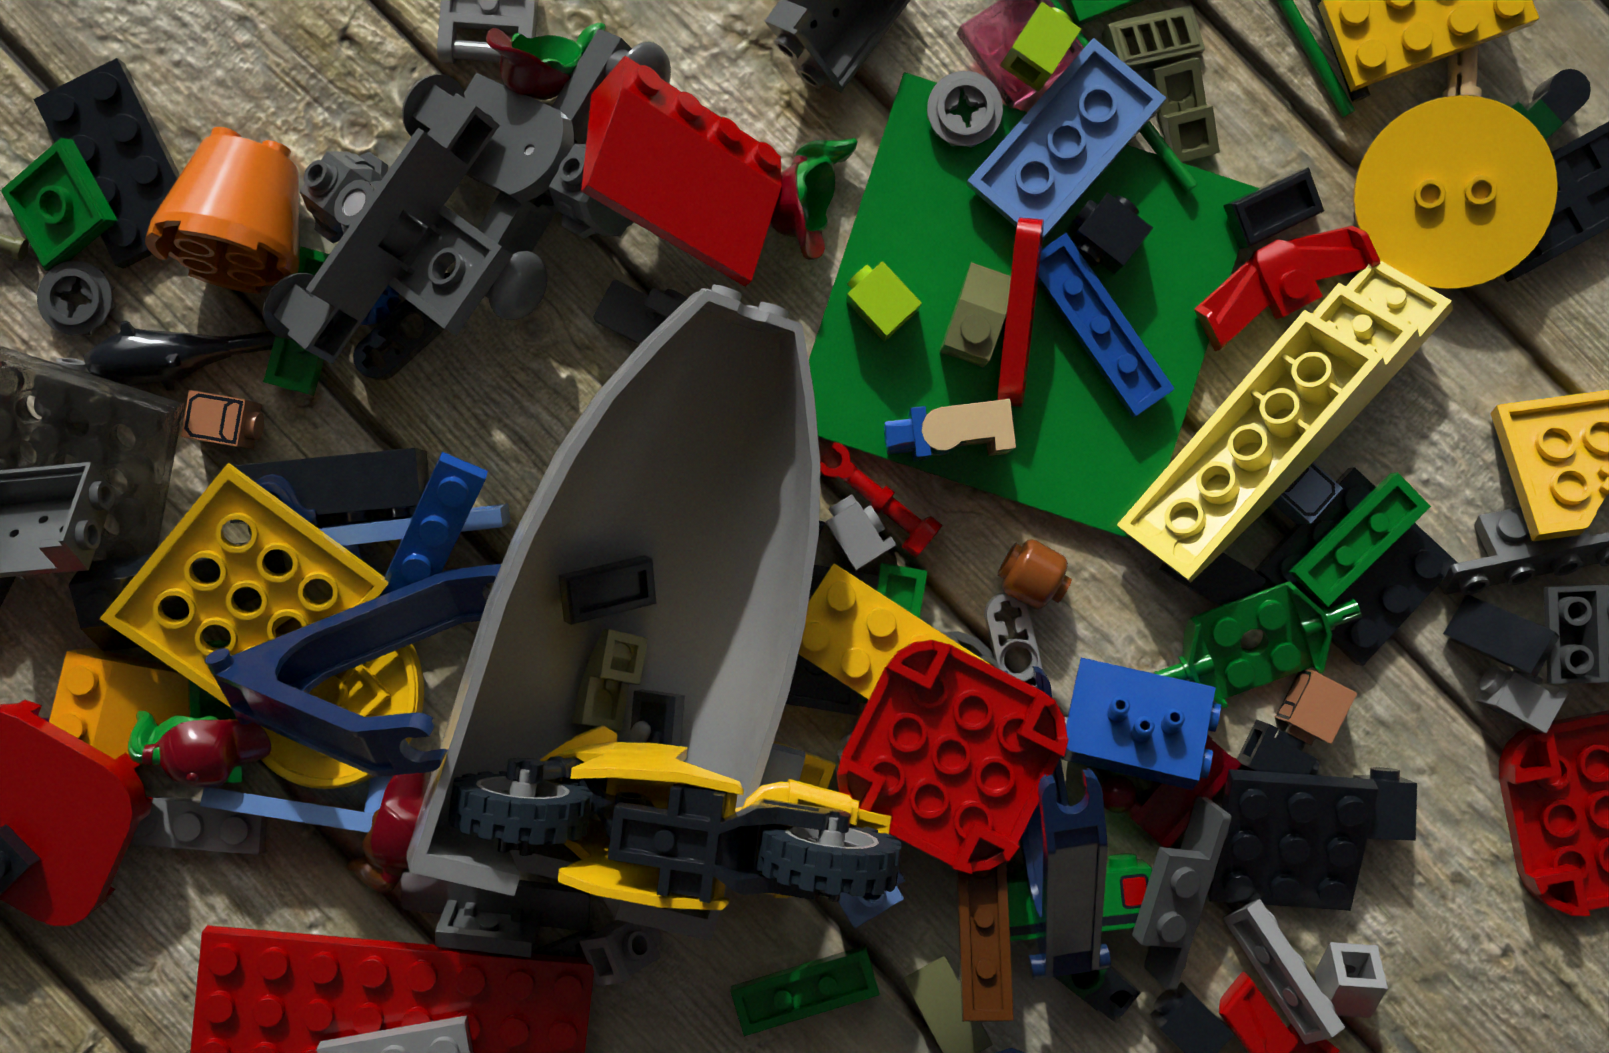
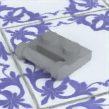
(483, 15)

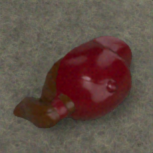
(391, 833)

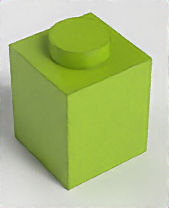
(1040, 46)
(881, 299)

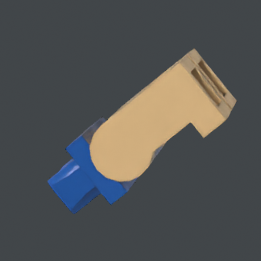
(952, 427)

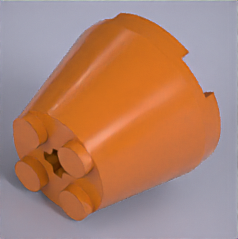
(232, 214)

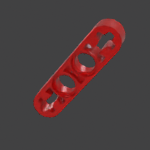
(1020, 310)

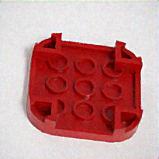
(953, 754)
(70, 809)
(1559, 811)

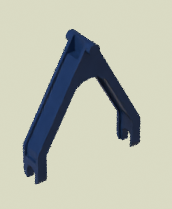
(275, 678)
(1066, 873)

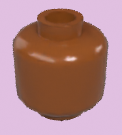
(1034, 574)

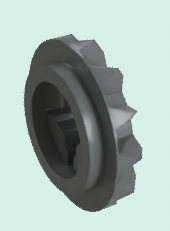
(68, 279)

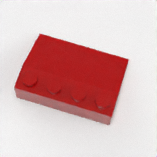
(680, 170)

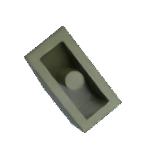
(977, 316)

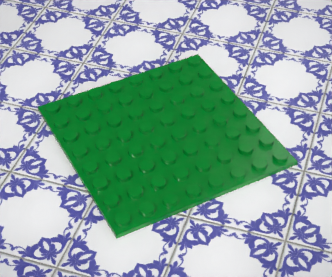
(1072, 436)

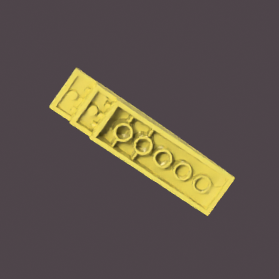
(1284, 416)

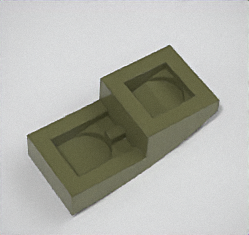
(1185, 117)
(606, 680)
(939, 1000)

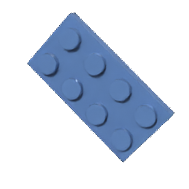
(1067, 139)

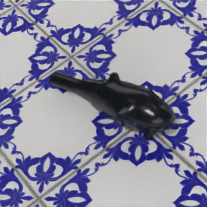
(165, 356)

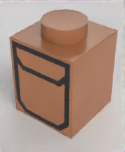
(222, 420)
(1315, 707)

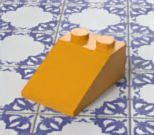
(106, 690)

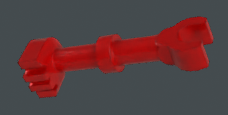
(882, 500)

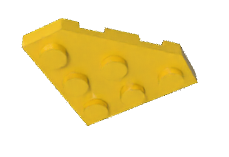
(1557, 459)

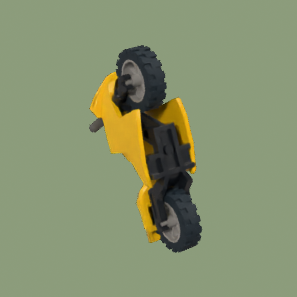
(676, 826)

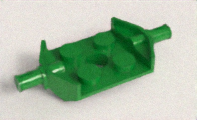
(1293, 640)

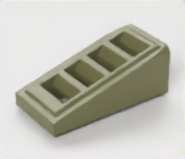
(1115, 38)

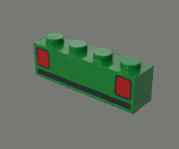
(1123, 896)

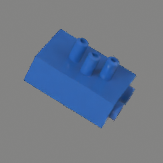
(1141, 724)

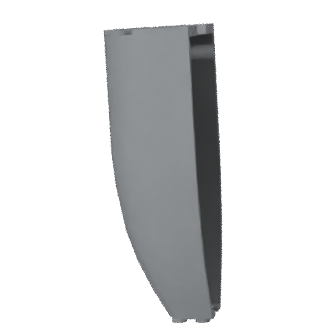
(714, 474)

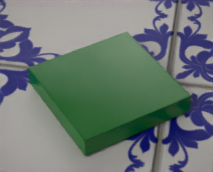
(58, 204)

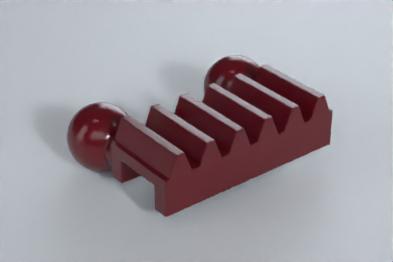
(1166, 808)

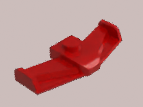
(1283, 279)
(1259, 1025)

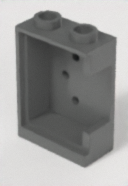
(831, 35)
(51, 518)

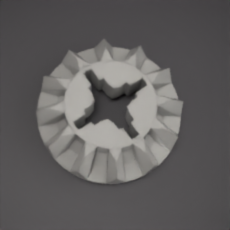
(978, 92)

